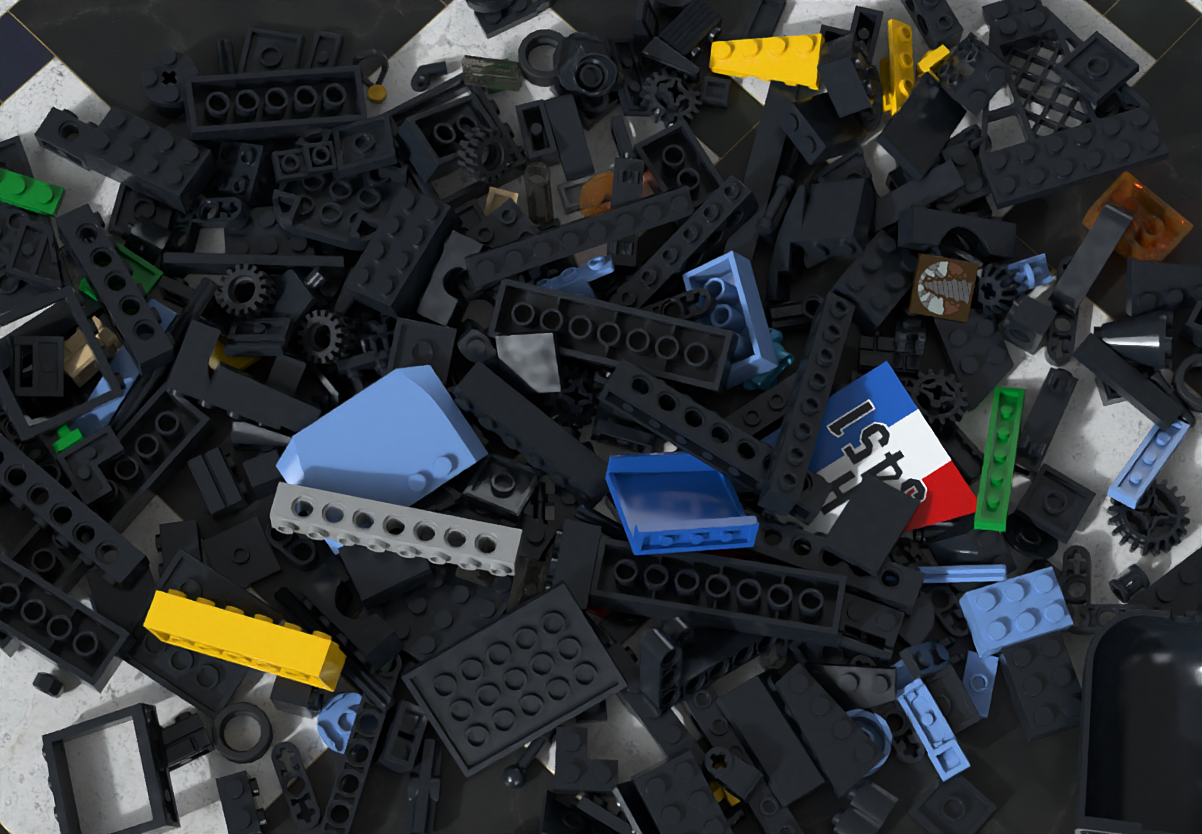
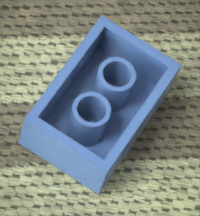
(1015, 611)

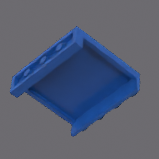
(677, 504)

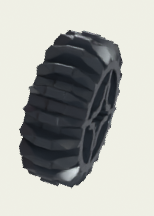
(1173, 516)

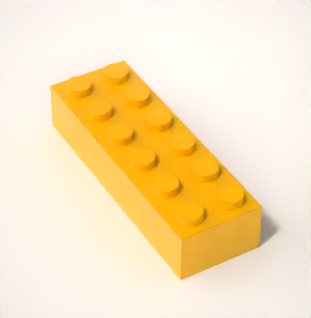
(245, 639)

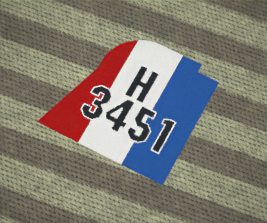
(882, 433)

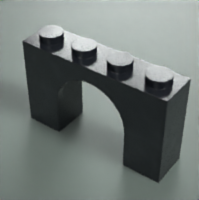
(191, 376)

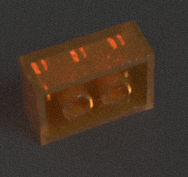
(1154, 230)

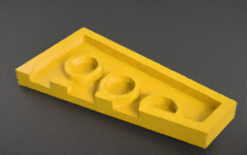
(772, 58)

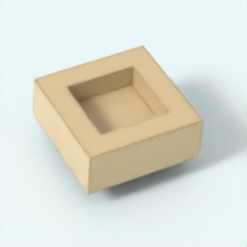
(496, 198)

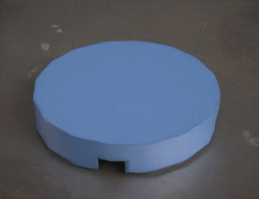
(337, 729)

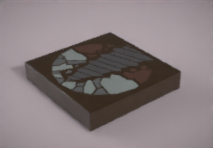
(943, 287)

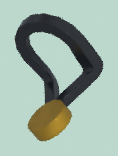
(376, 91)

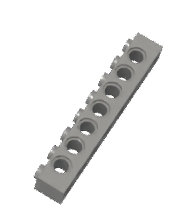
(444, 528)

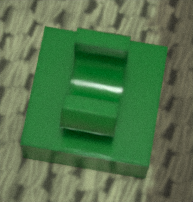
(67, 438)

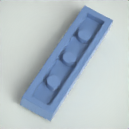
(1147, 463)

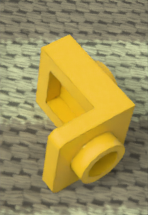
(932, 62)

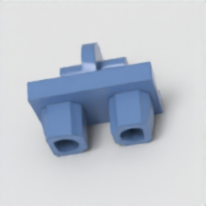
(1031, 272)

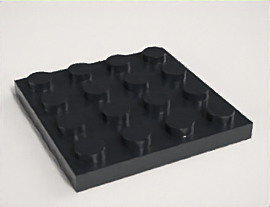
(194, 676)

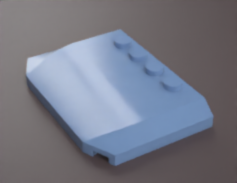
(385, 443)

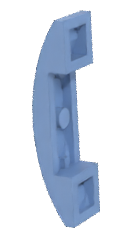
(930, 724)

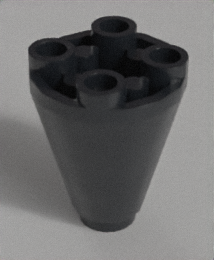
(1141, 338)

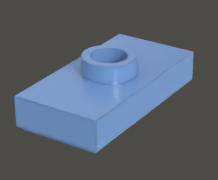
(979, 680)

